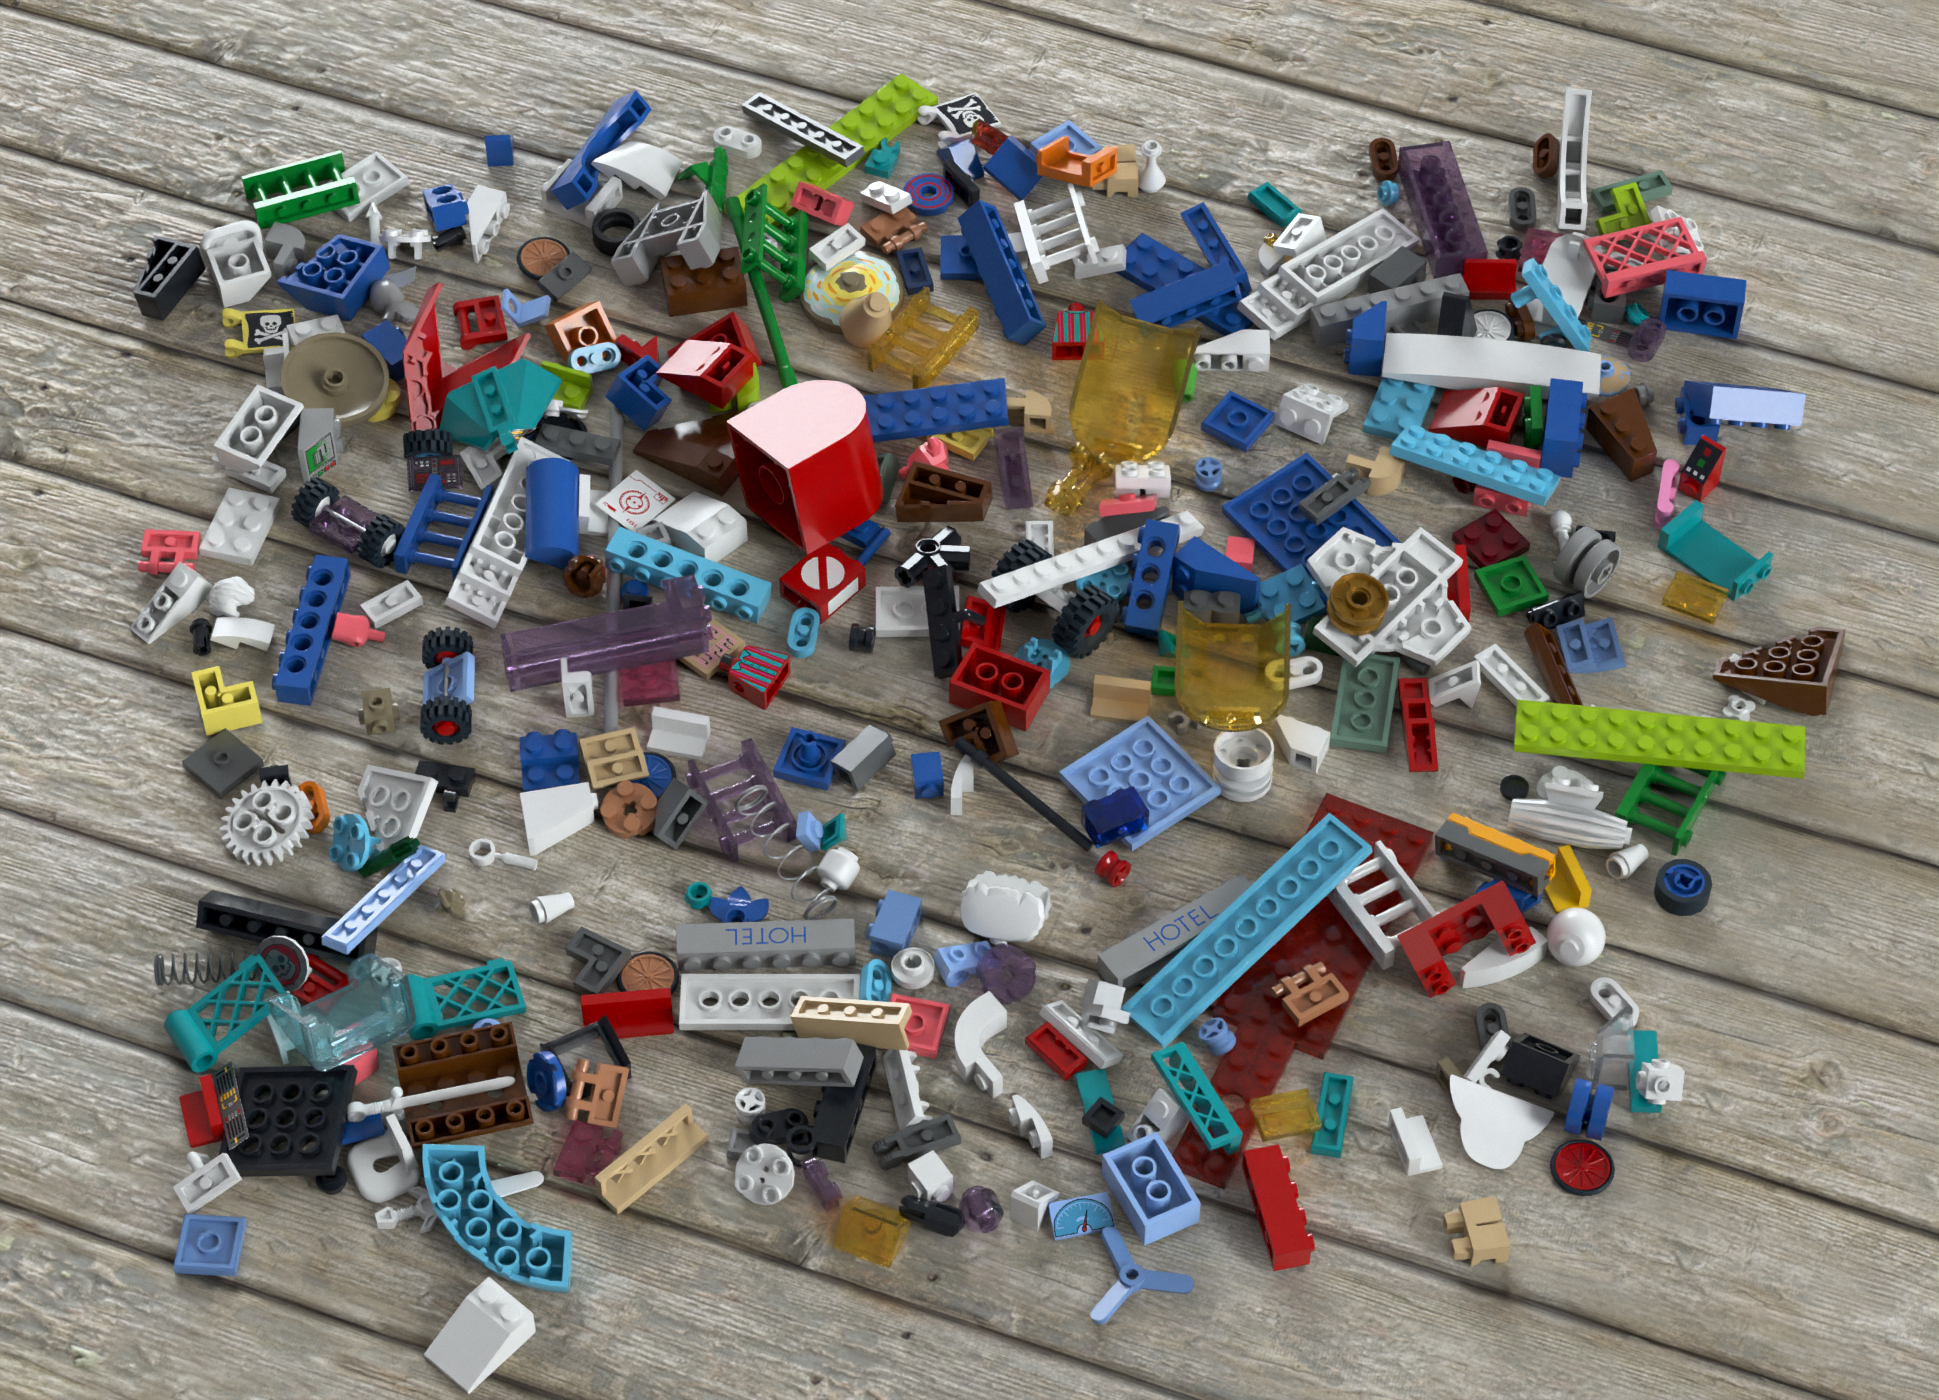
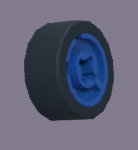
(1671, 889)

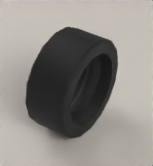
(612, 218)

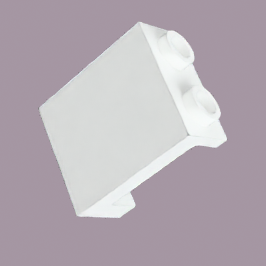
(604, 197)

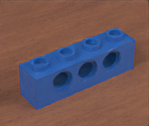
(1149, 620)

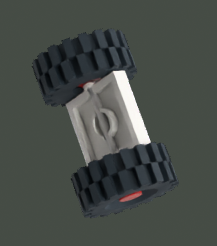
(1084, 615)

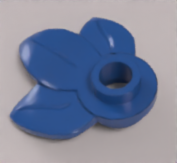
(739, 907)

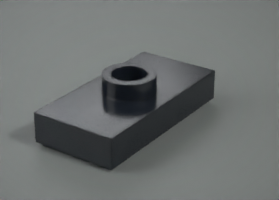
(962, 182)

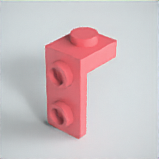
(1241, 551)

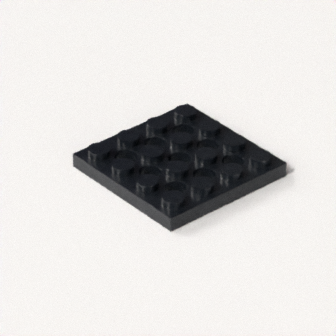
(298, 1133)

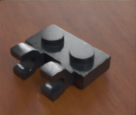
(452, 781)

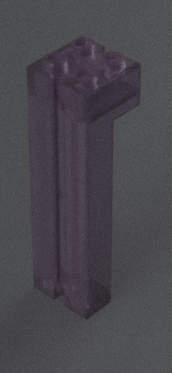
(612, 639)

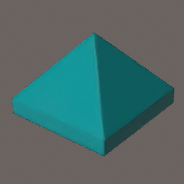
(1167, 644)
(834, 832)

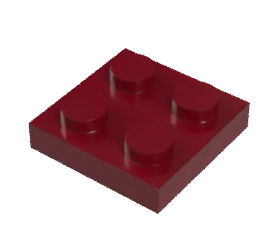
(1491, 540)

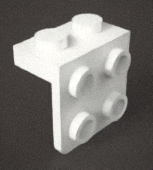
(1309, 412)

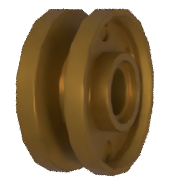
(1355, 618)

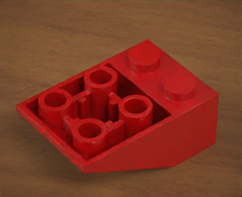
(709, 370)
(1478, 415)

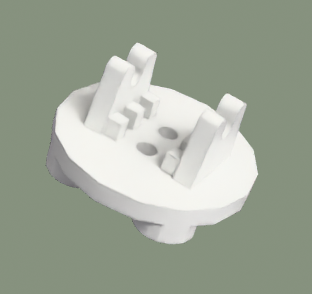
(395, 236)
(751, 1169)

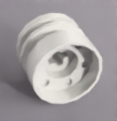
(1243, 764)

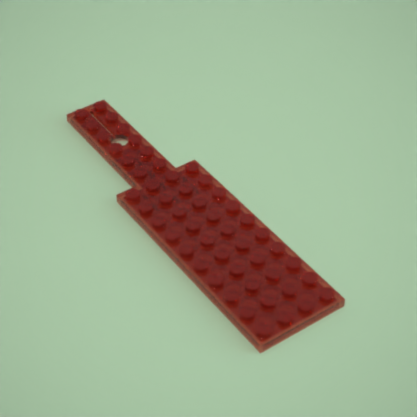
(1265, 1029)

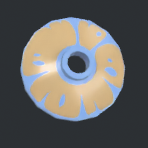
(1613, 376)

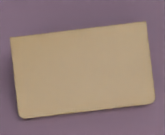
(1120, 699)

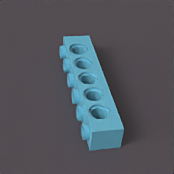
(656, 561)

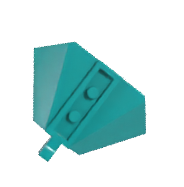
(498, 404)

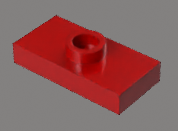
(1056, 1051)

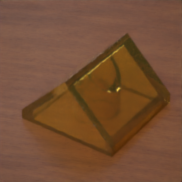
(871, 1231)

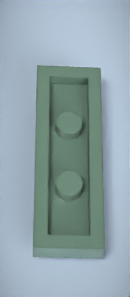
(1650, 186)

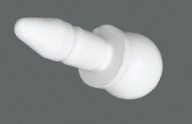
(1560, 523)

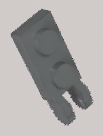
(1333, 496)
(917, 1141)

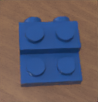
(549, 760)

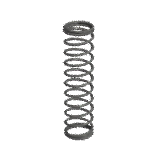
(159, 969)

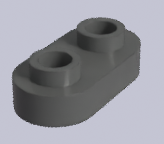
(1522, 209)
(1484, 1030)

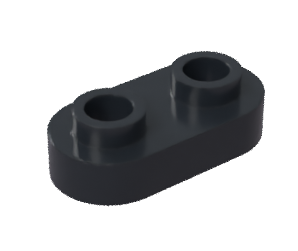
(779, 1126)

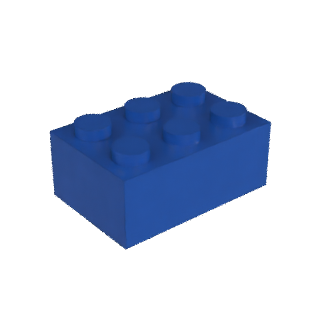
(1702, 304)
(1562, 427)

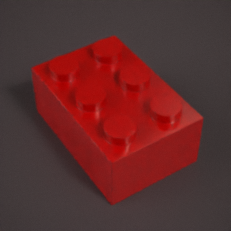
(1000, 677)

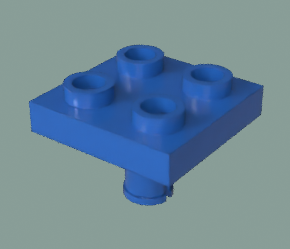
(808, 758)

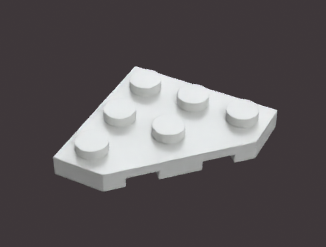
(395, 802)

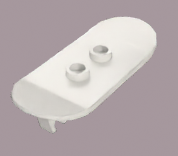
(1571, 271)

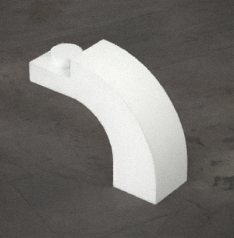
(975, 1026)

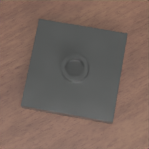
(223, 763)

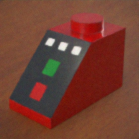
(1702, 469)

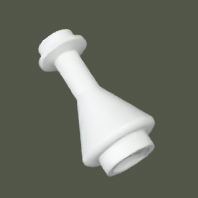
(1150, 175)

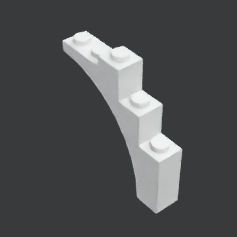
(1573, 160)

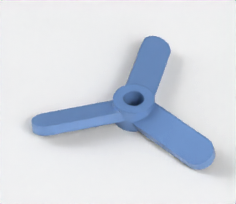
(1144, 1278)

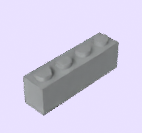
(799, 1061)

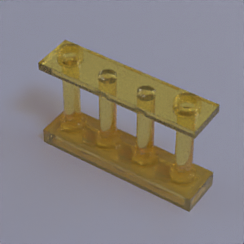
(936, 358)

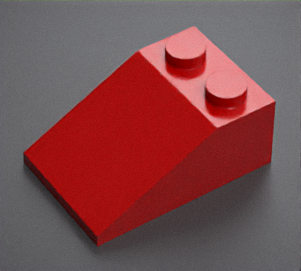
(727, 330)

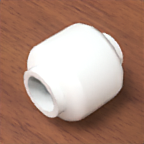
(838, 869)

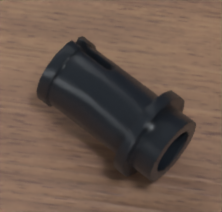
(449, 238)
(201, 636)

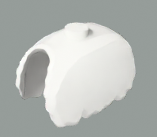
(1004, 907)

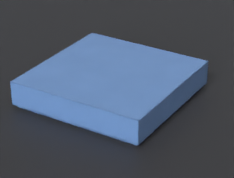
(210, 1245)

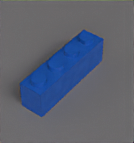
(1188, 297)

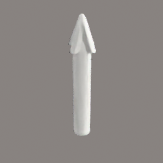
(374, 223)

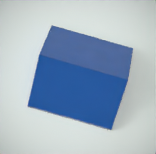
(1014, 168)

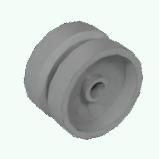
(1587, 561)

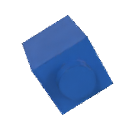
(927, 775)

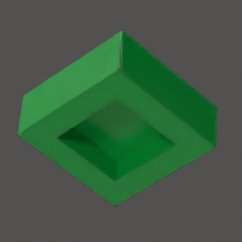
(1163, 681)

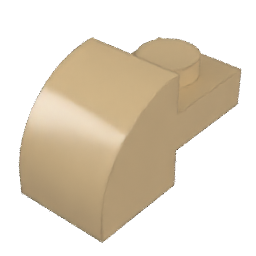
(1031, 411)

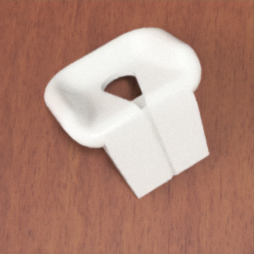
(229, 234)
(394, 1182)

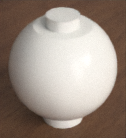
(1575, 937)

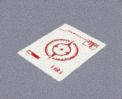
(635, 501)

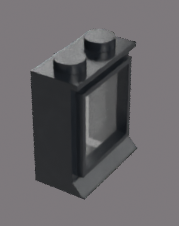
(594, 1043)

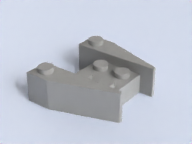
(686, 227)

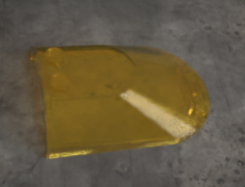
(1130, 385)
(1232, 672)

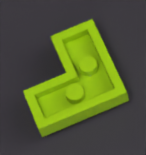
(1629, 208)

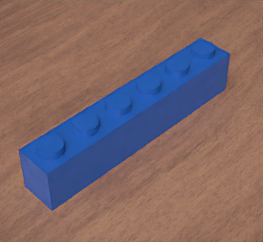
(1001, 273)

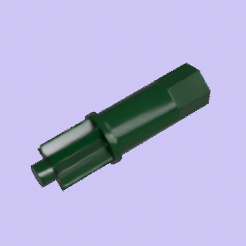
(393, 854)

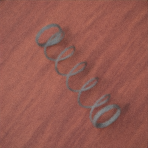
(812, 905)

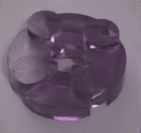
(1017, 962)

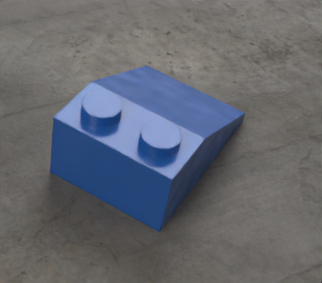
(1206, 569)

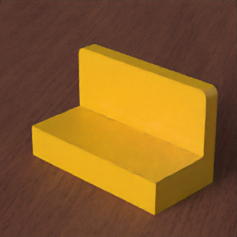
(1569, 885)

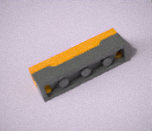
(1495, 854)

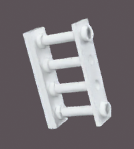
(1037, 248)
(1368, 926)

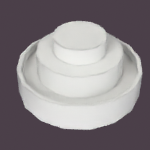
(912, 968)

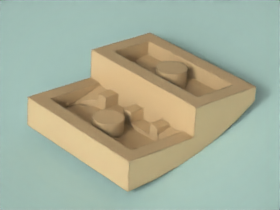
(613, 758)

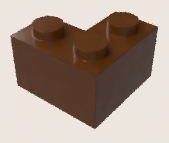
(984, 726)

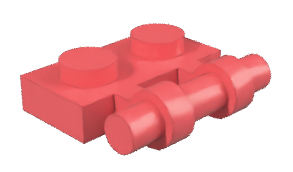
(168, 544)

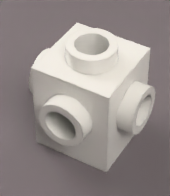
(1660, 1081)

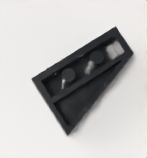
(167, 276)

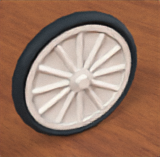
(1494, 325)

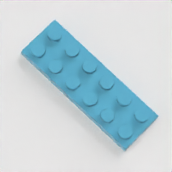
(1475, 465)

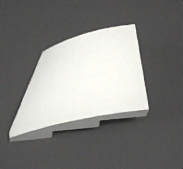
(641, 166)

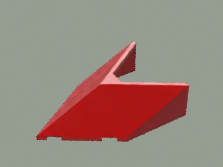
(429, 377)

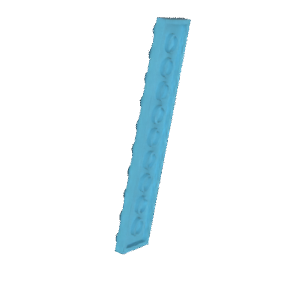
(1246, 930)

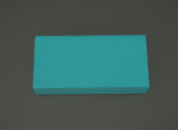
(1274, 204)

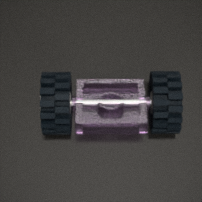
(346, 522)

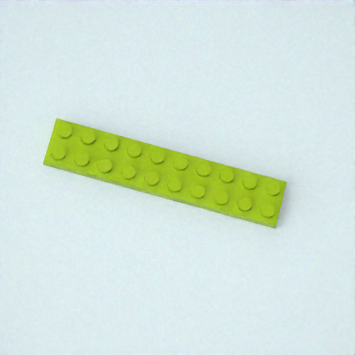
(876, 118)
(1660, 739)

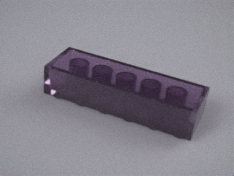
(1440, 207)

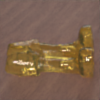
(1072, 496)

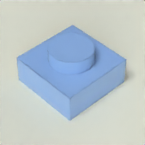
(809, 831)

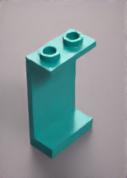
(1711, 553)

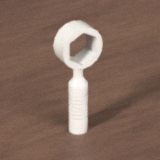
(507, 858)

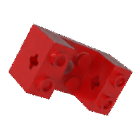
(1459, 925)

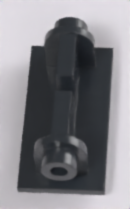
(1558, 611)

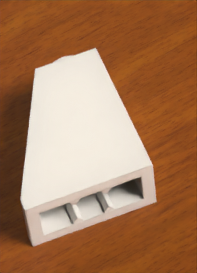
(556, 814)

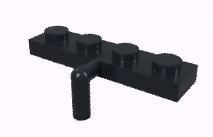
(944, 620)

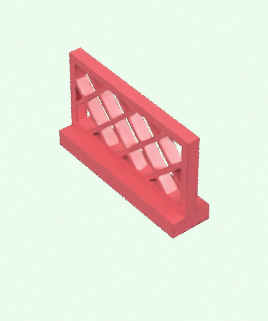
(1651, 272)

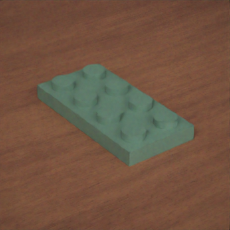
(1365, 704)

